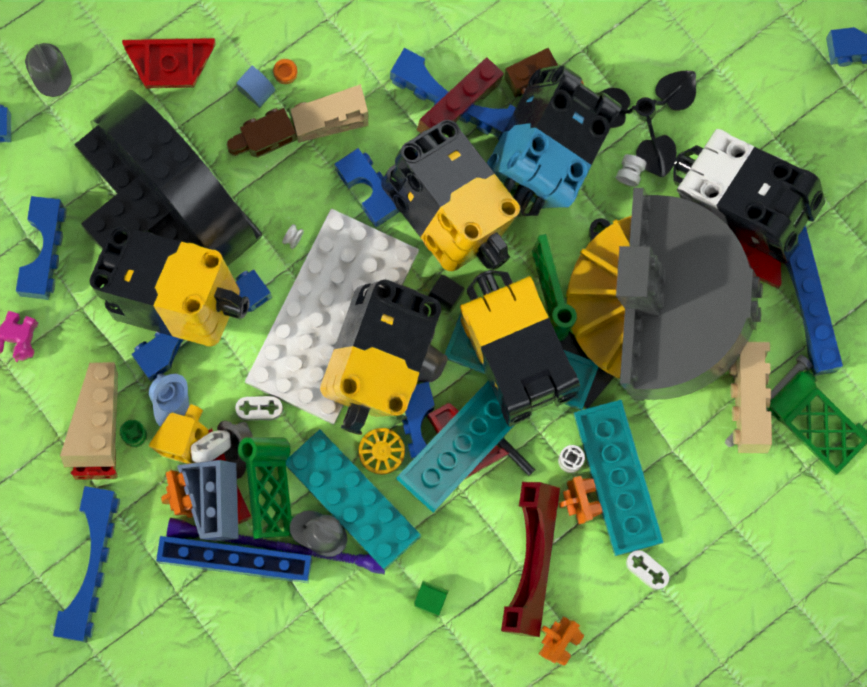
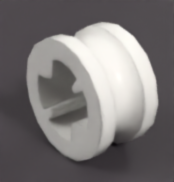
(293, 236)

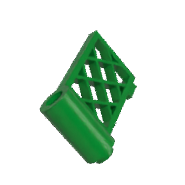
(560, 314)
(794, 398)
(265, 455)

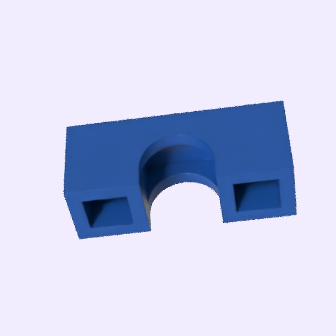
(357, 169)

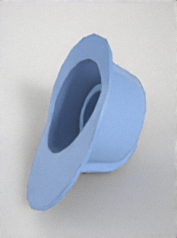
(169, 396)

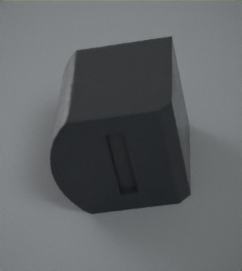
(447, 293)

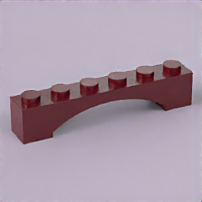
(526, 609)

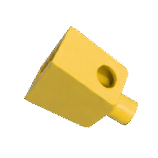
(179, 434)

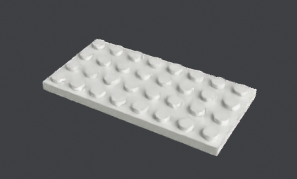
(316, 307)

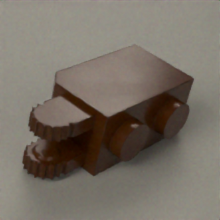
(263, 134)

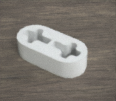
(258, 415)
(210, 446)
(643, 574)

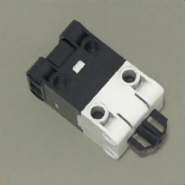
(751, 192)

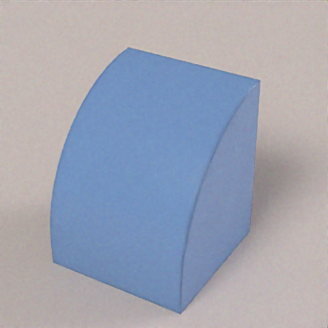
(255, 86)

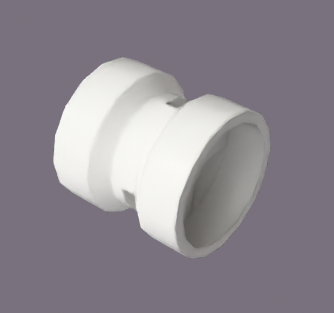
(631, 170)
(569, 462)

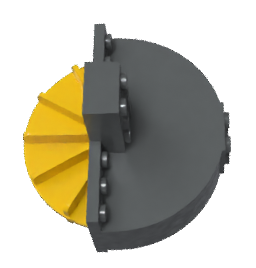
(664, 298)

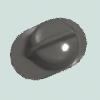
(48, 69)
(432, 365)
(237, 433)
(319, 533)

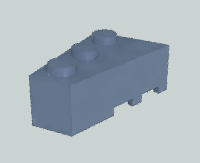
(213, 498)

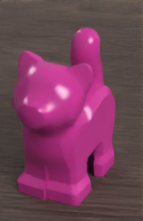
(18, 334)

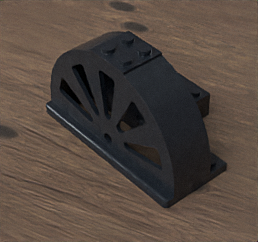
(159, 183)

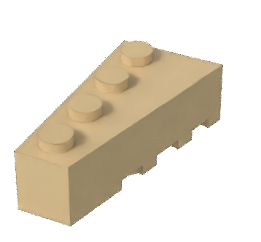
(752, 399)
(93, 423)

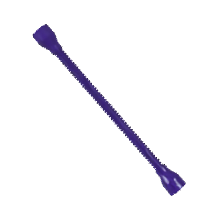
(181, 529)

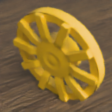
(381, 451)

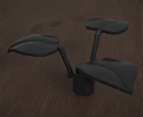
(679, 93)

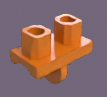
(176, 494)
(577, 500)
(558, 638)

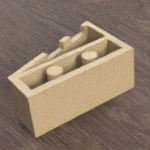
(330, 114)

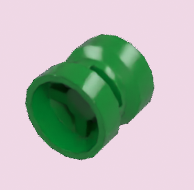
(130, 431)

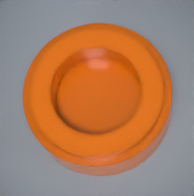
(285, 71)

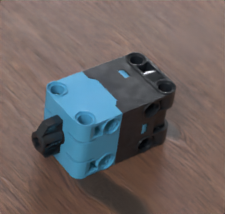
(552, 139)

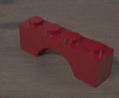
(468, 91)

